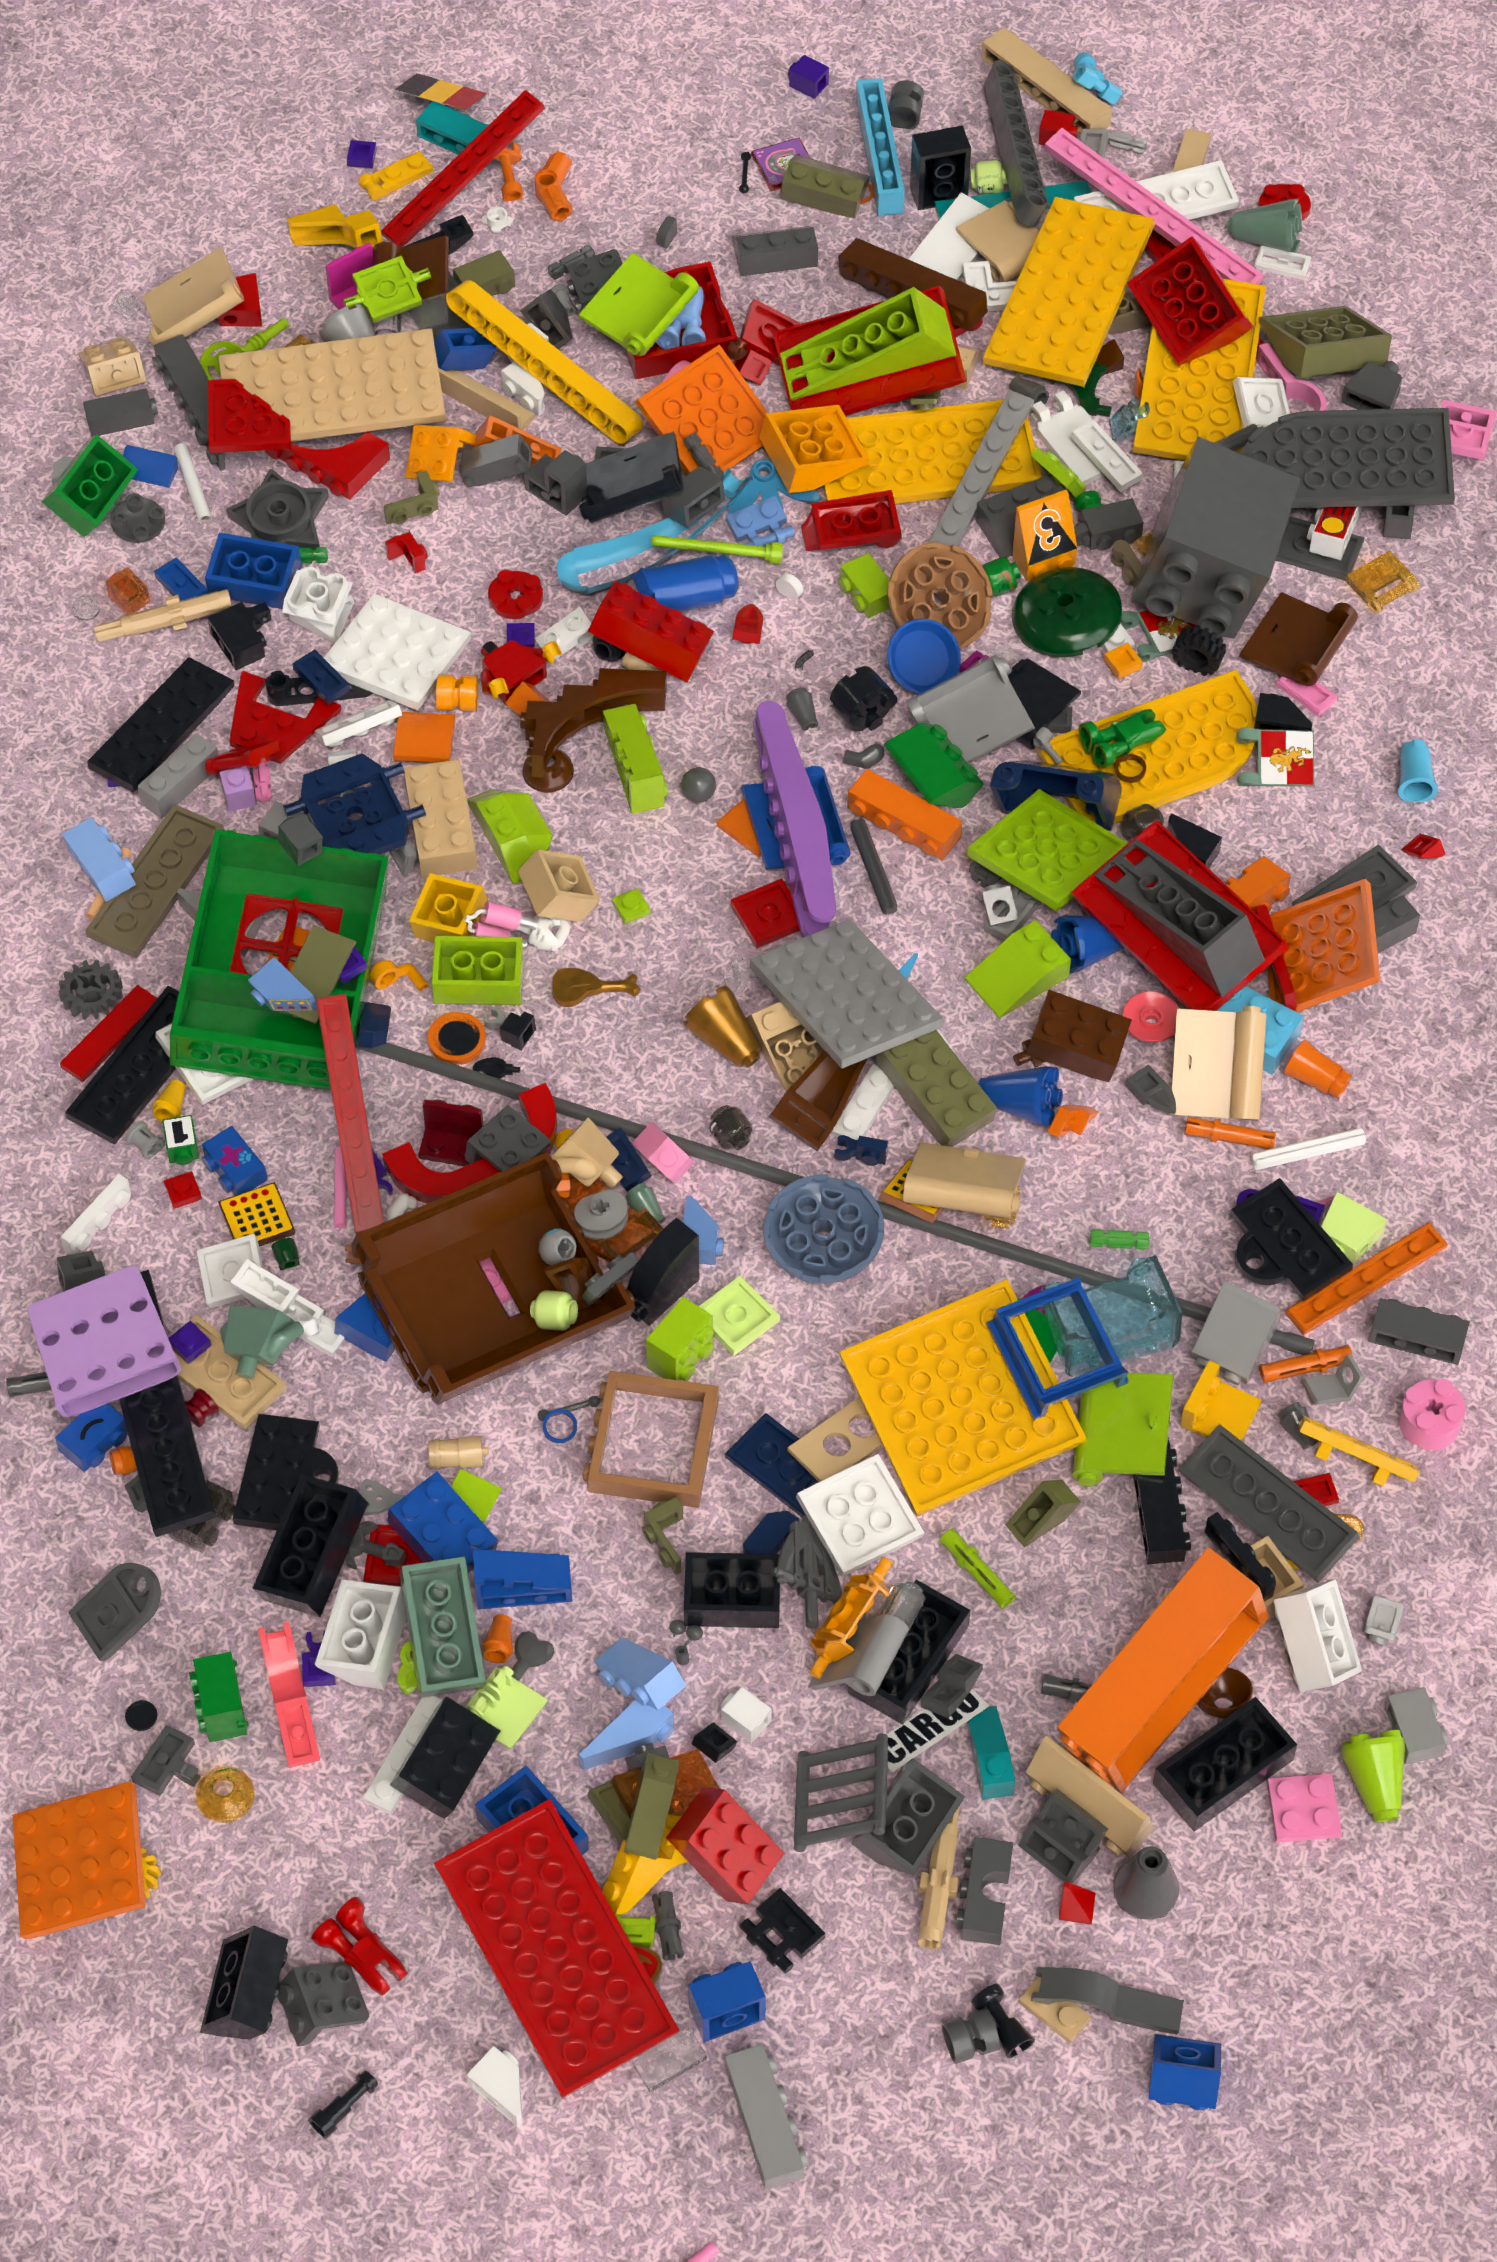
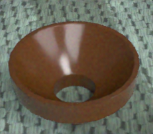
(555, 776)
(1230, 1685)

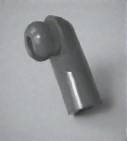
(866, 758)

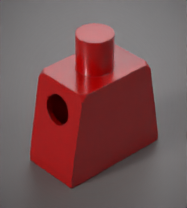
(247, 312)

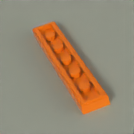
(1367, 1278)

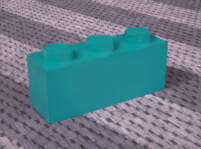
(447, 127)

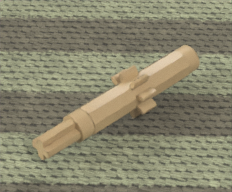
(173, 613)
(938, 1886)

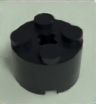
(862, 699)

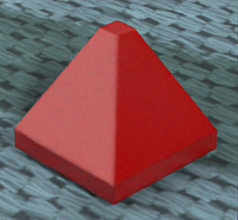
(1429, 848)
(1077, 1904)

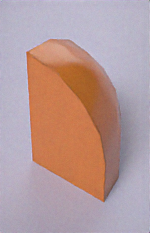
(524, 693)

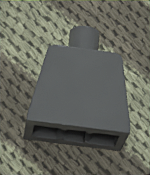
(1373, 387)

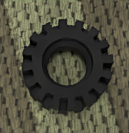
(1198, 650)

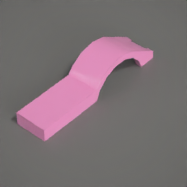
(1293, 387)

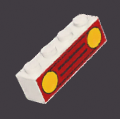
(1332, 530)

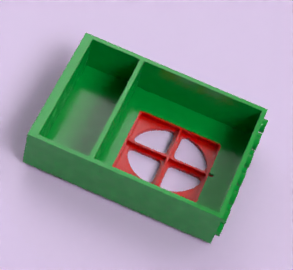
(215, 1017)

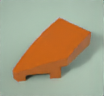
(1071, 1118)

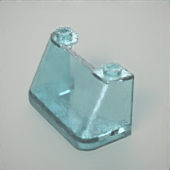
(1134, 1311)

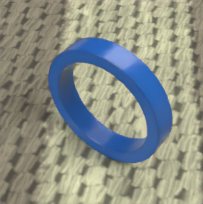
(559, 1411)

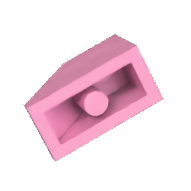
(663, 1152)

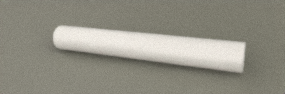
(192, 482)

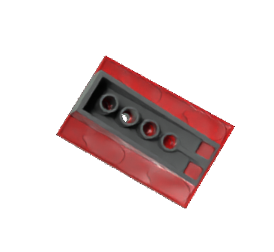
(1179, 920)

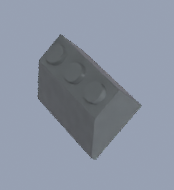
(776, 250)
(998, 513)
(916, 1815)

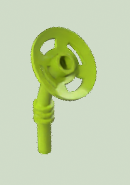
(254, 343)

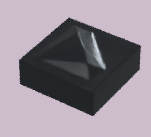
(714, 1742)

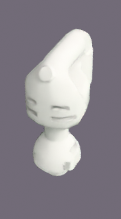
(543, 938)

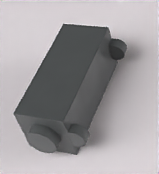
(120, 412)
(495, 461)

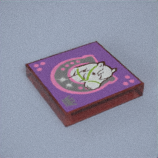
(774, 160)

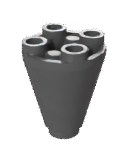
(1147, 1885)

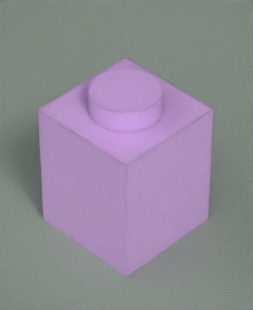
(237, 788)

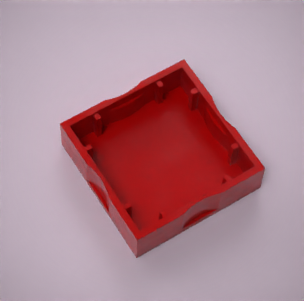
(715, 324)

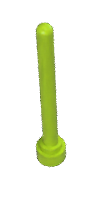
(770, 552)

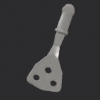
(378, 1490)

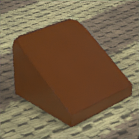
(1111, 357)

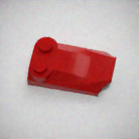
(852, 522)

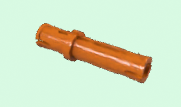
(1229, 1133)
(1317, 1361)

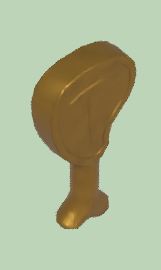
(573, 985)

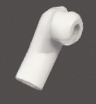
(400, 1205)

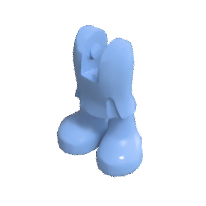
(690, 321)

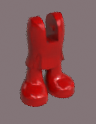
(366, 1952)

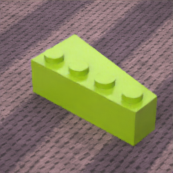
(635, 758)

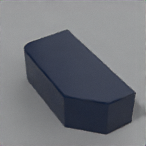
(374, 1025)
(770, 1533)

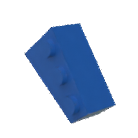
(520, 1578)

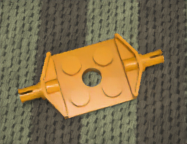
(843, 1618)

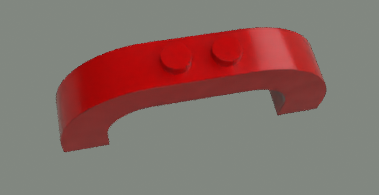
(428, 1185)

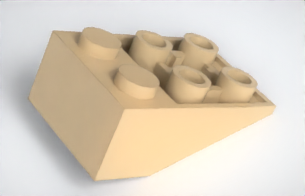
(784, 1043)

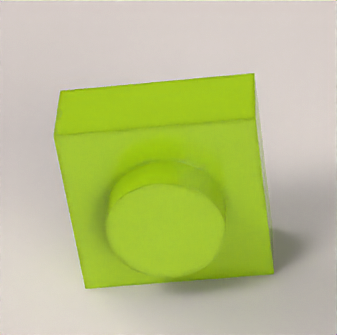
(631, 906)

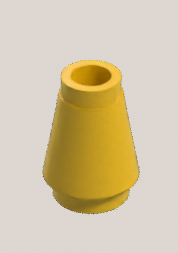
(169, 1101)

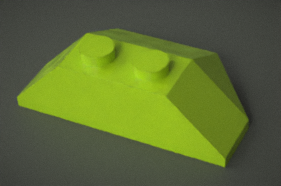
(511, 827)

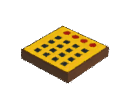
(257, 1213)

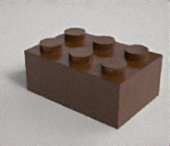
(1078, 1036)

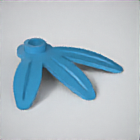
(768, 487)

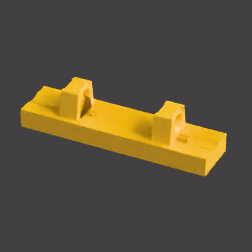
(1384, 1461)

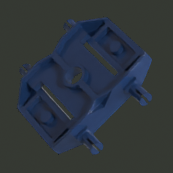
(383, 819)

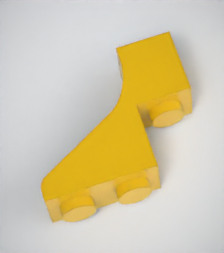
(331, 227)
(635, 1875)

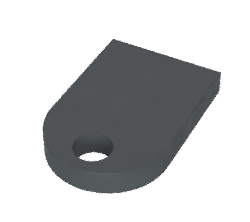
(116, 1609)

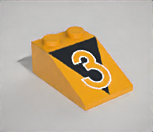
(1044, 535)

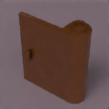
(1302, 638)

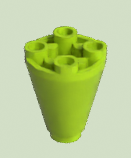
(1377, 1772)

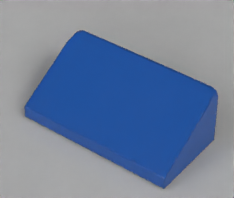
(153, 466)

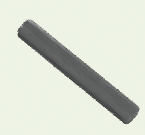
(873, 866)

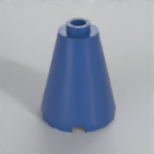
(1083, 941)

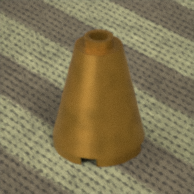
(724, 1027)

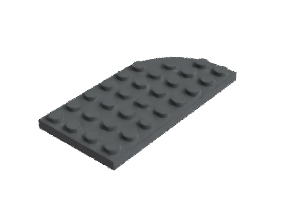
(1361, 456)

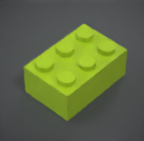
(477, 970)

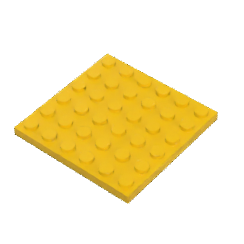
(951, 1403)

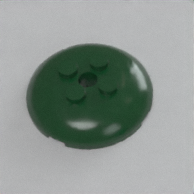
(1066, 611)

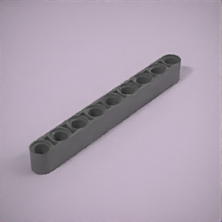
(1015, 143)

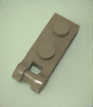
(1126, 559)

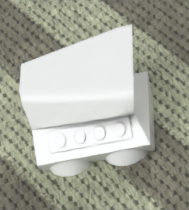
(319, 602)

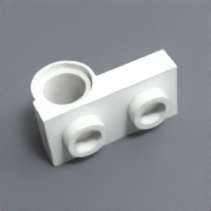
(568, 632)

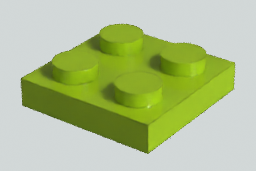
(1062, 475)

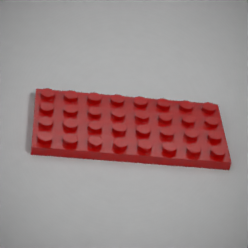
(556, 1948)

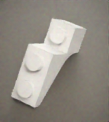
(523, 385)

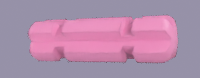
(262, 782)

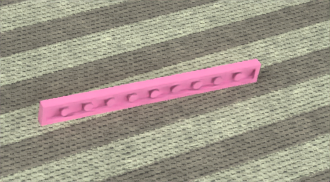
(1142, 202)

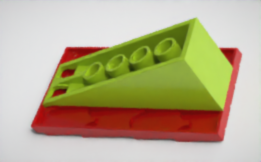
(871, 354)

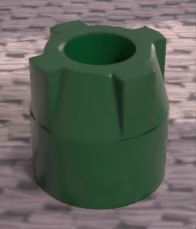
(286, 1253)

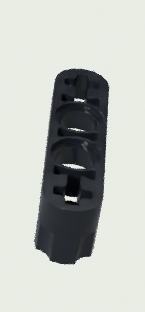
(280, 694)

